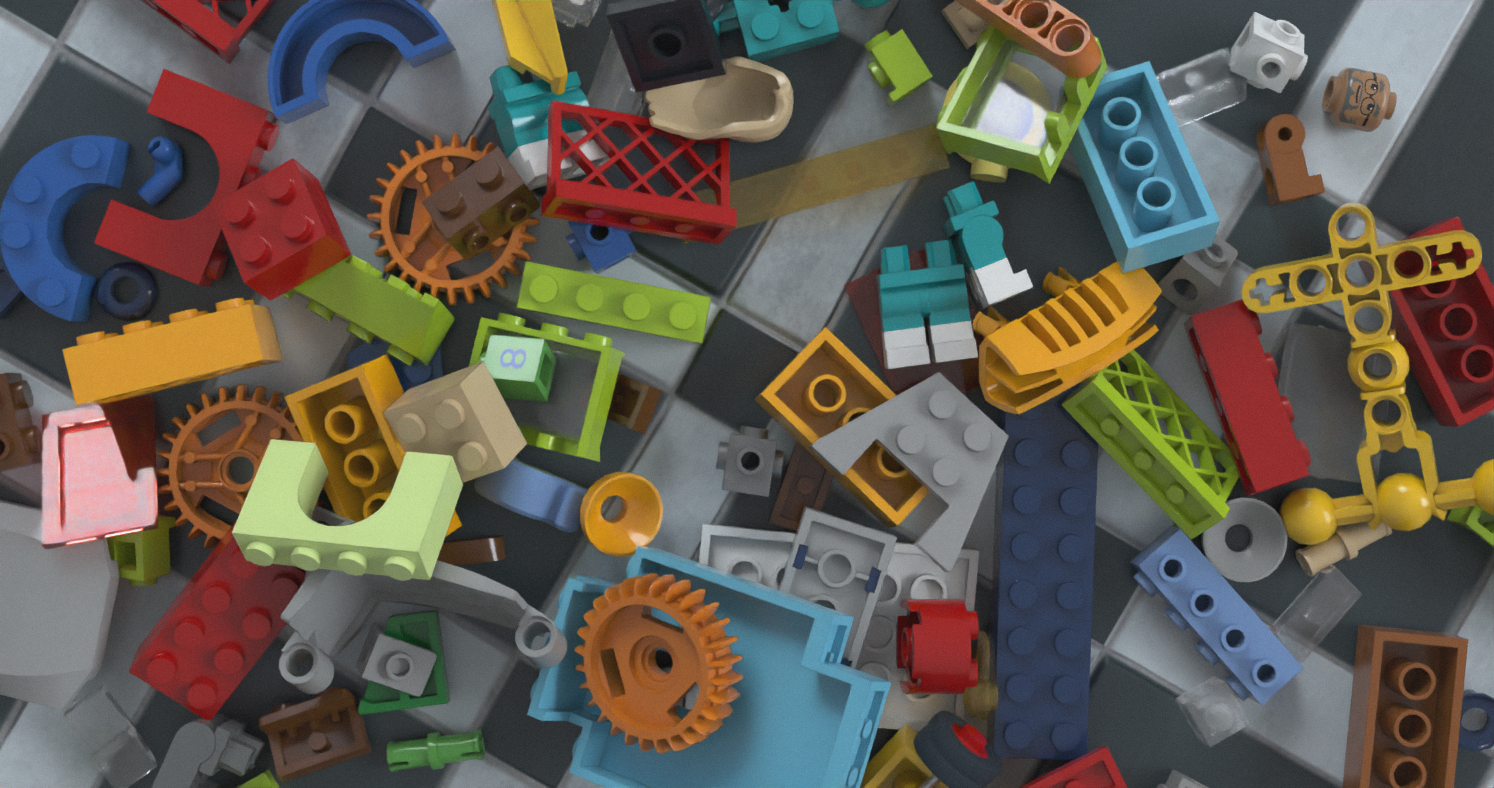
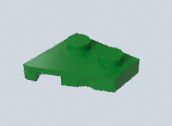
(424, 631)

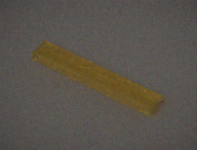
(834, 176)

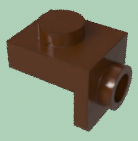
(633, 403)

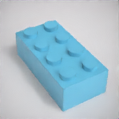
(1141, 172)

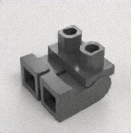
(206, 748)

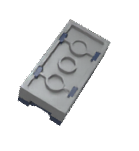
(840, 569)

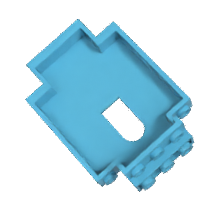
(797, 711)

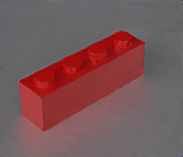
(1247, 398)

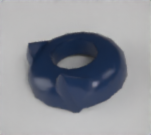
(143, 302)
(1484, 737)

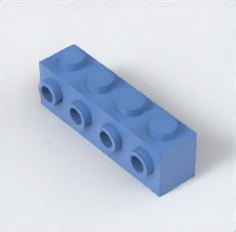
(1216, 615)

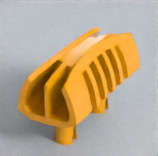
(1064, 338)

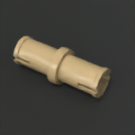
(1342, 544)

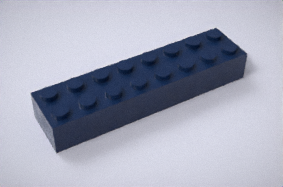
(1043, 584)

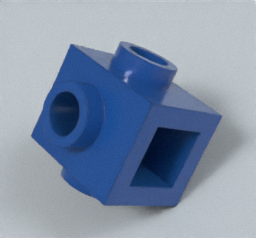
(602, 253)

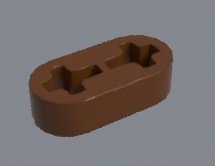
(473, 550)

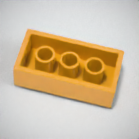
(171, 354)
(822, 393)
(354, 436)

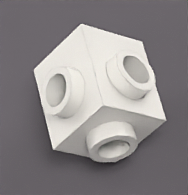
(1268, 53)

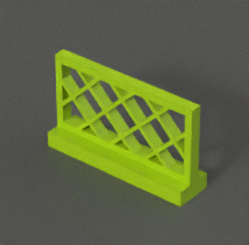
(1152, 459)

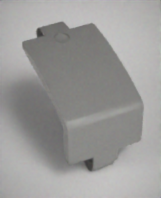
(336, 606)

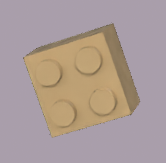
(458, 418)

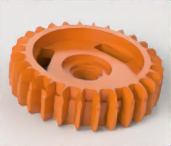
(426, 251)
(204, 470)
(624, 668)

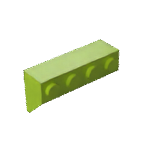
(378, 309)

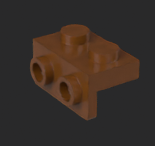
(481, 204)
(315, 733)

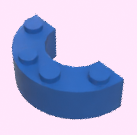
(329, 27)
(36, 217)

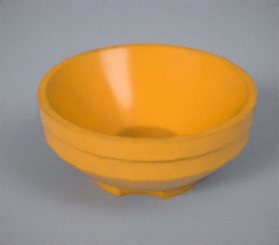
(634, 525)

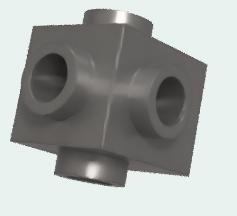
(755, 479)

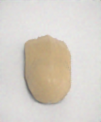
(743, 105)

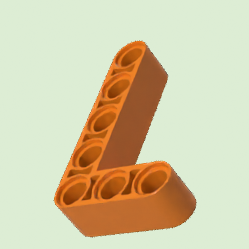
(1048, 41)

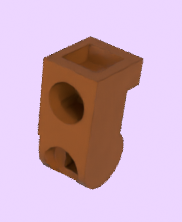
(1283, 161)

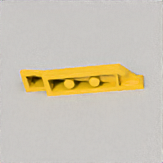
(532, 39)

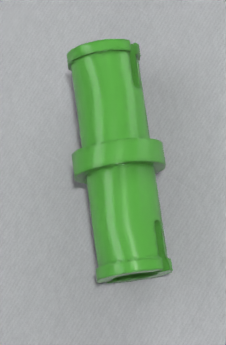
(435, 750)

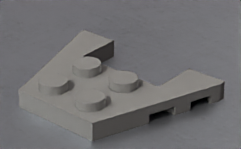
(940, 443)

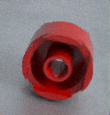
(936, 646)

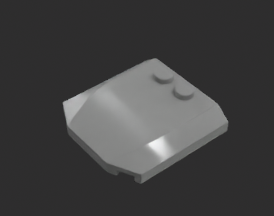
(51, 610)

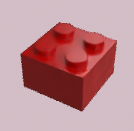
(281, 230)

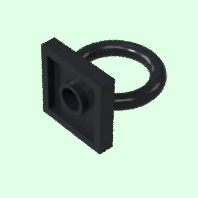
(668, 41)

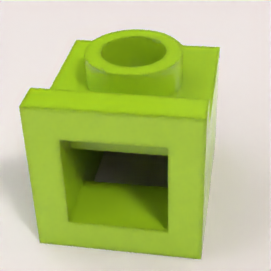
(896, 65)
(143, 554)

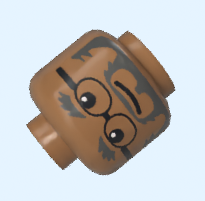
(1359, 99)

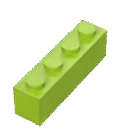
(614, 302)

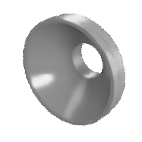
(1265, 547)

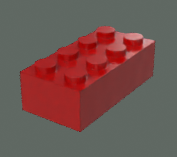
(1446, 331)
(216, 628)

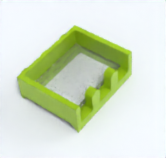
(1015, 106)
(579, 390)

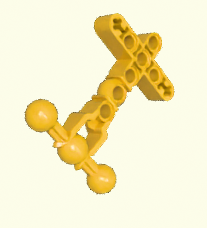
(1403, 498)

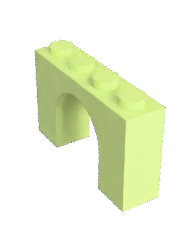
(393, 542)

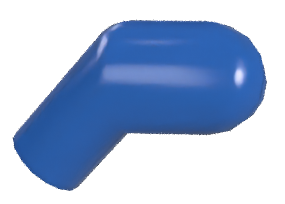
(167, 167)

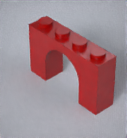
(239, 136)

